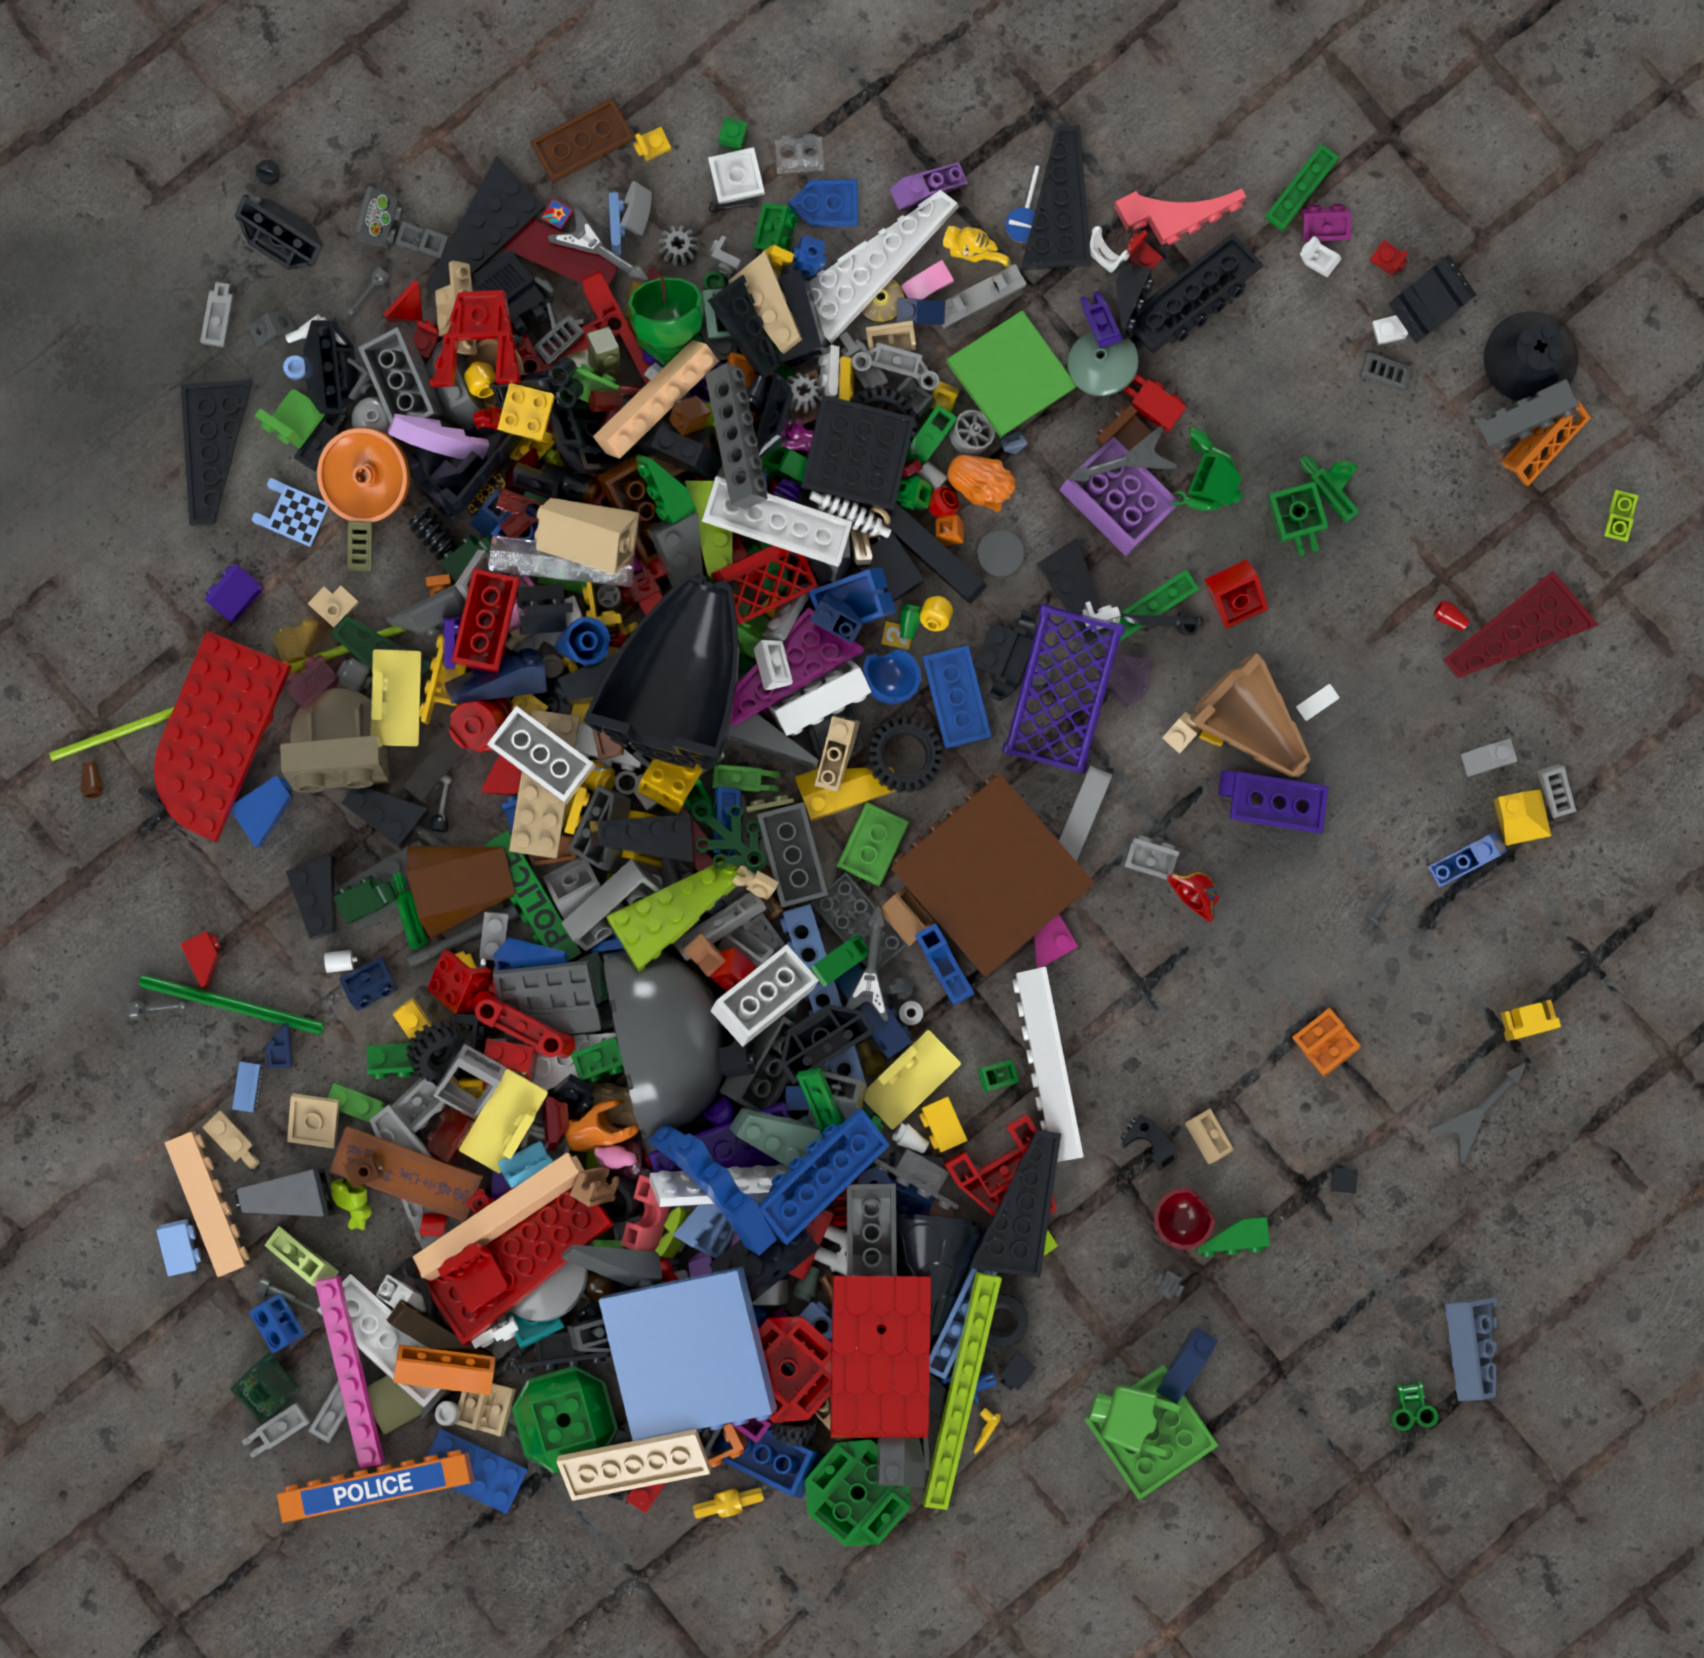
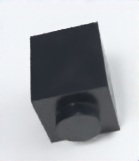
(1016, 1372)

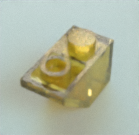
(296, 642)

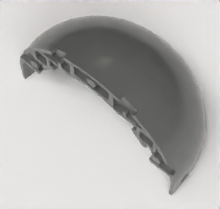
(666, 1039)

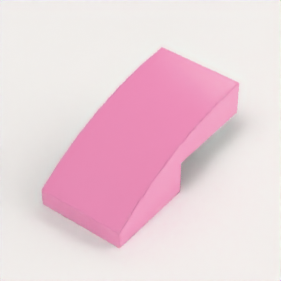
(928, 282)

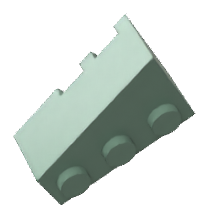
(774, 1135)

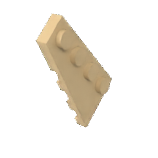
(770, 302)

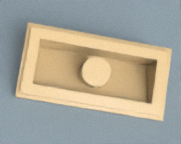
(1209, 1136)

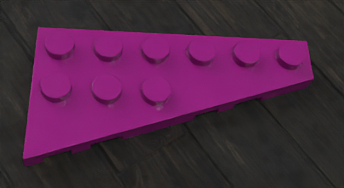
(809, 653)

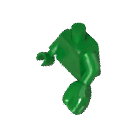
(1215, 479)

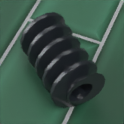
(432, 533)

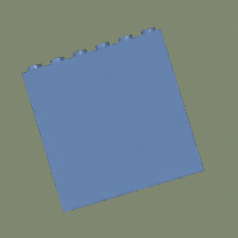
(688, 1354)

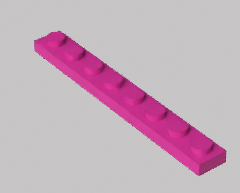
(349, 1371)

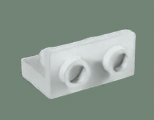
(1105, 613)

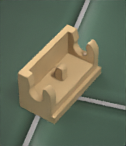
(897, 335)

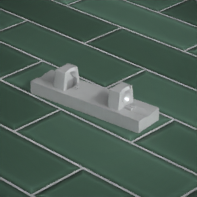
(982, 295)
(724, 922)

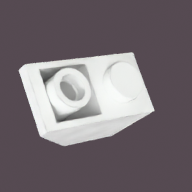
(393, 1290)

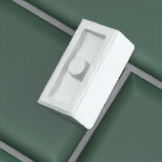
(772, 664)

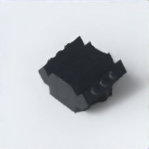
(1432, 299)

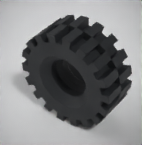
(421, 1055)

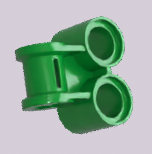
(1412, 1405)

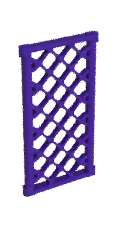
(1018, 718)

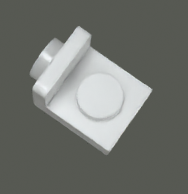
(1388, 330)

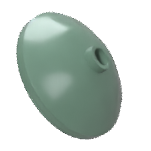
(1102, 375)

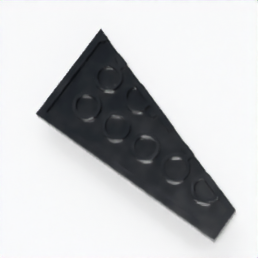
(492, 219)
(1060, 220)
(211, 431)
(1020, 1224)

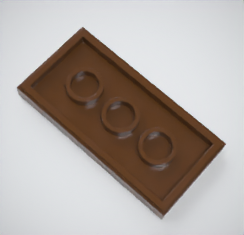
(582, 140)

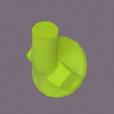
(554, 457)

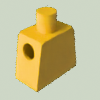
(411, 1017)

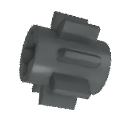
(1168, 1284)

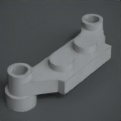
(898, 362)

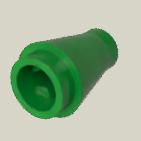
(909, 621)

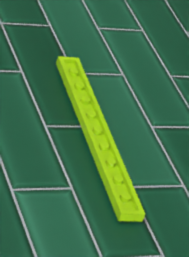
(961, 1391)

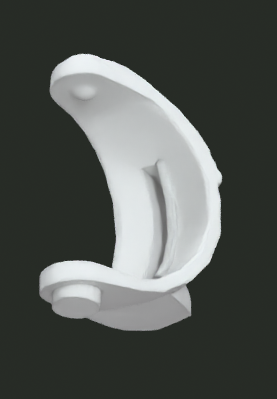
(1103, 254)

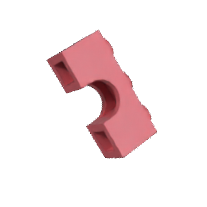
(649, 1229)

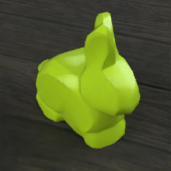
(352, 1200)

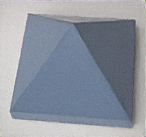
(1013, 442)

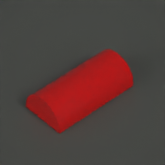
(485, 620)

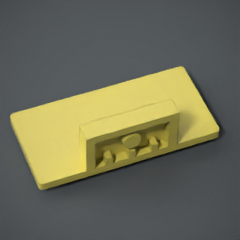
(396, 697)
(910, 1079)
(503, 1120)

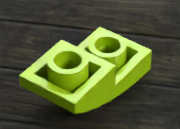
(1620, 515)
(668, 1243)

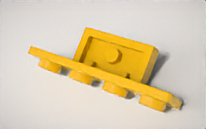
(435, 687)

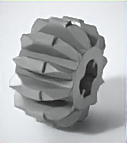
(682, 238)
(811, 392)

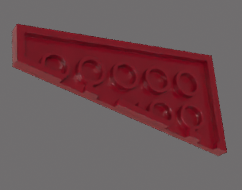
(1533, 621)

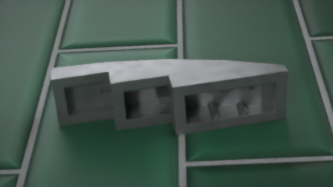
(761, 927)

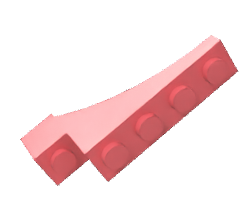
(1174, 218)

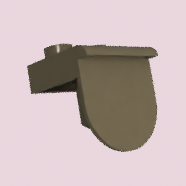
(334, 745)

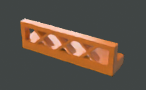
(1529, 449)

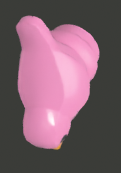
(614, 1156)

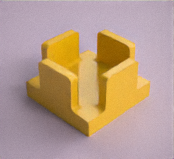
(1529, 1020)

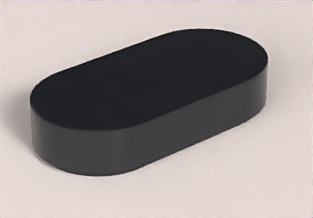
(820, 570)

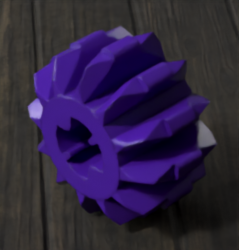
(788, 490)

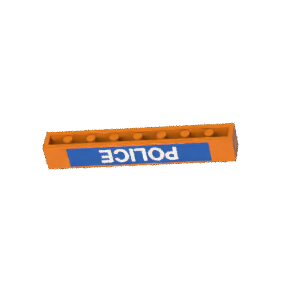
(375, 1487)

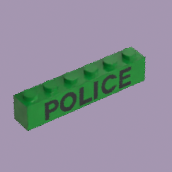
(535, 902)

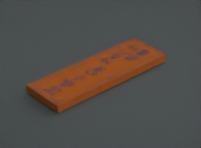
(411, 1174)

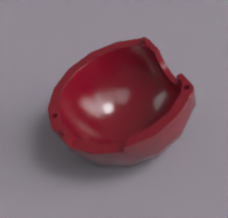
(1183, 1219)

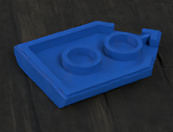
(828, 203)

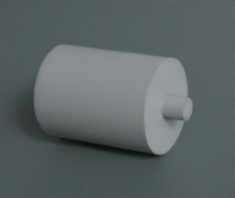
(932, 475)

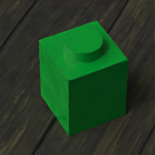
(733, 134)

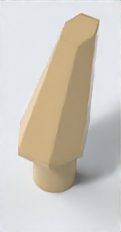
(515, 638)

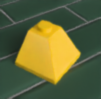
(1522, 817)

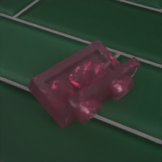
(310, 680)

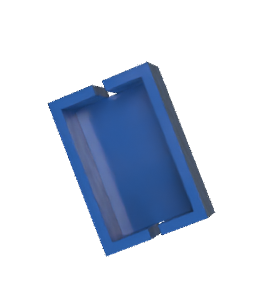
(863, 594)

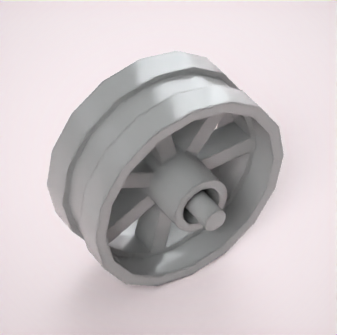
(971, 433)

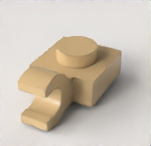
(758, 883)

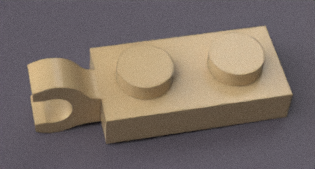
(231, 1139)

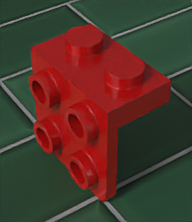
(457, 983)
(474, 1276)

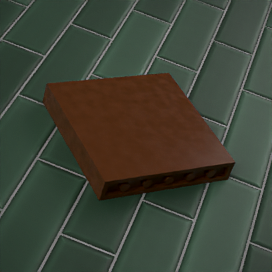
(991, 874)

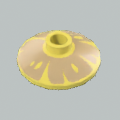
(886, 309)

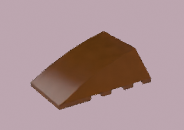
(456, 883)

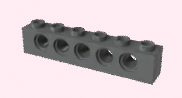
(736, 436)

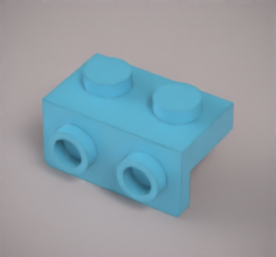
(524, 1164)

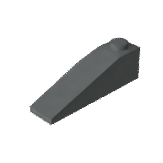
(900, 1462)

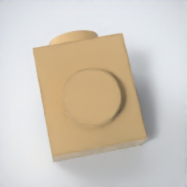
(1181, 733)

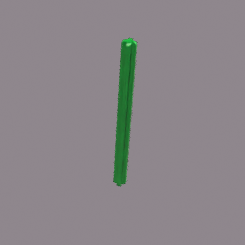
(231, 1004)

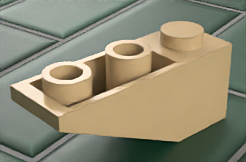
(837, 752)

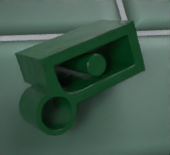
(456, 561)
(364, 899)

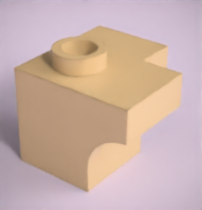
(333, 606)

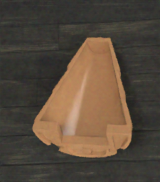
(1253, 717)

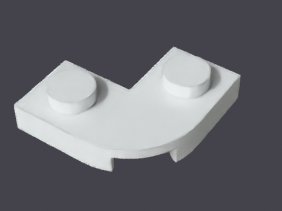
(499, 1330)

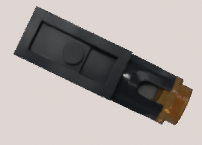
(553, 481)

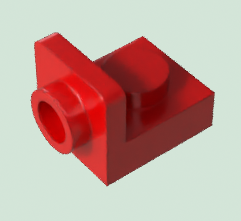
(1389, 258)
(426, 337)

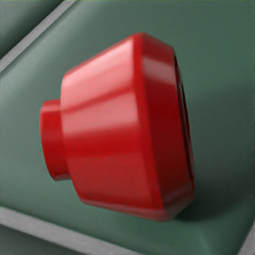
(943, 502)

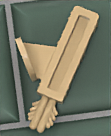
(860, 541)

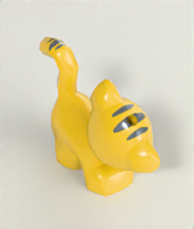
(972, 245)

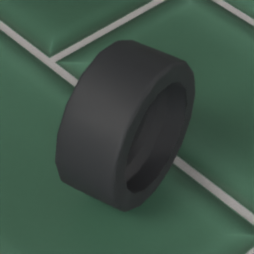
(627, 1188)

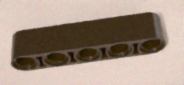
(429, 1330)

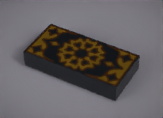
(495, 482)

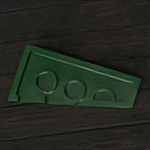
(362, 641)

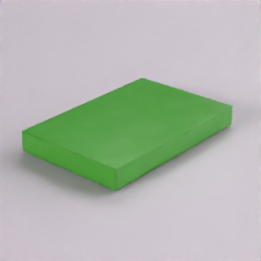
(873, 844)

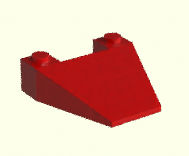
(991, 1180)

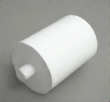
(339, 961)

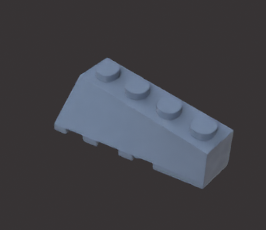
(1473, 1347)

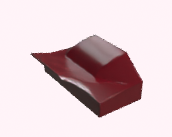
(554, 1122)

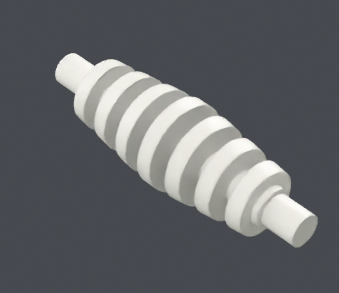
(850, 514)

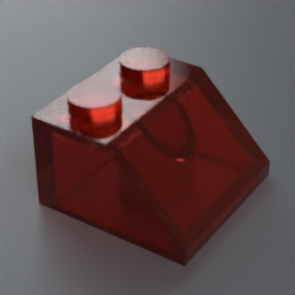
(449, 1135)

